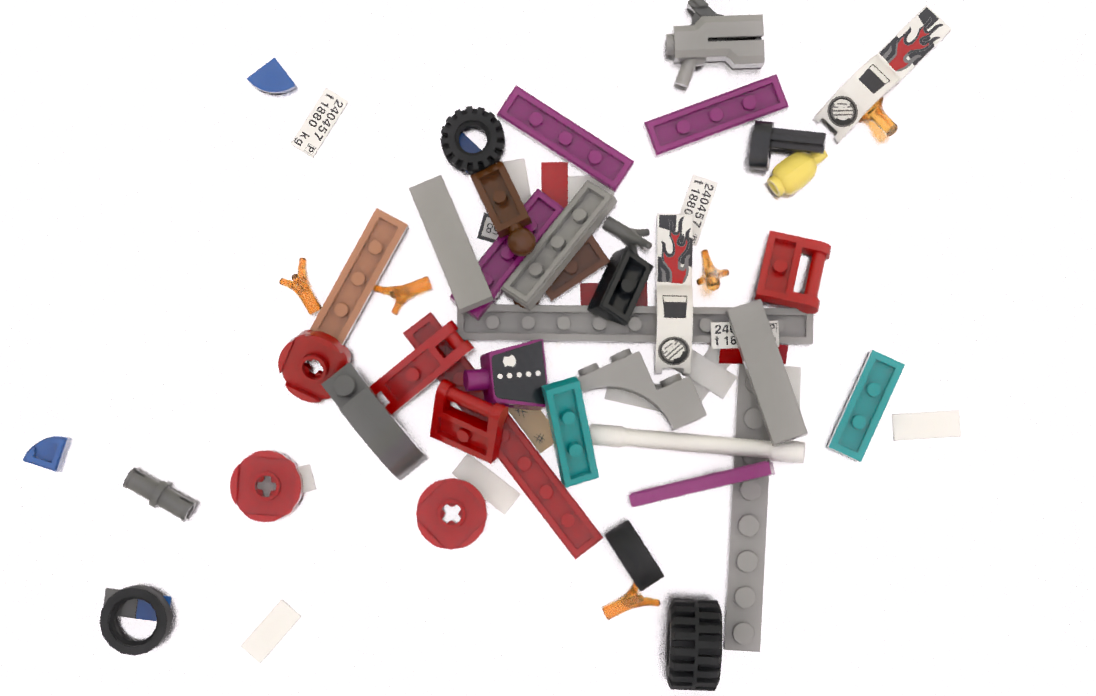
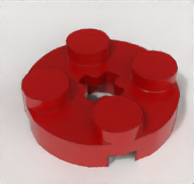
(311, 346)
(252, 500)
(431, 513)

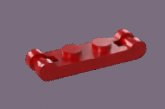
(421, 367)

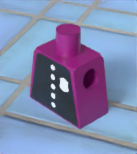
(511, 376)

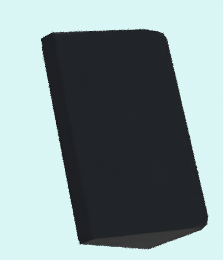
(620, 286)

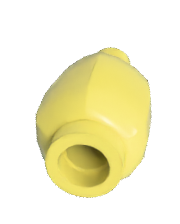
(794, 172)

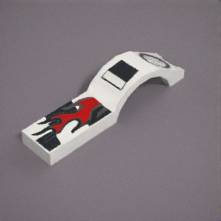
(883, 72)
(674, 292)

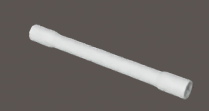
(620, 436)

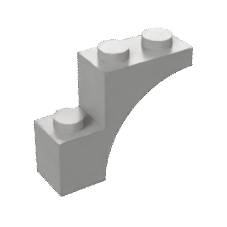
(628, 372)

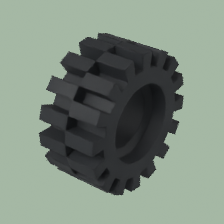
(472, 118)

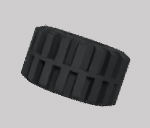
(694, 644)

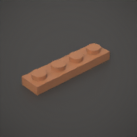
(360, 275)

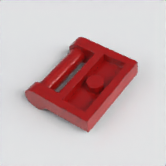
(781, 268)
(464, 430)

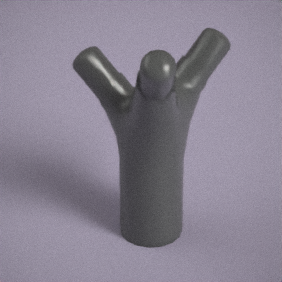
(628, 235)

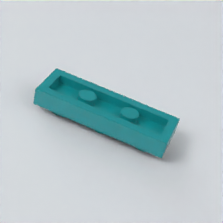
(865, 405)
(570, 431)

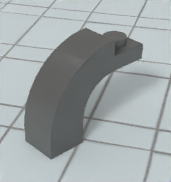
(374, 422)

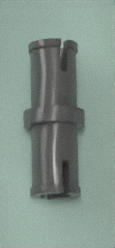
(159, 494)

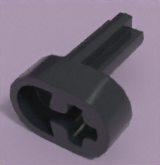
(767, 137)

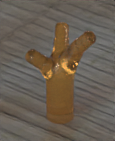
(877, 115)
(711, 273)
(301, 288)
(405, 291)
(629, 601)

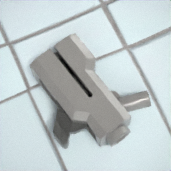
(716, 39)

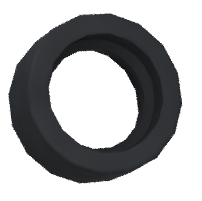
(634, 555)
(108, 616)

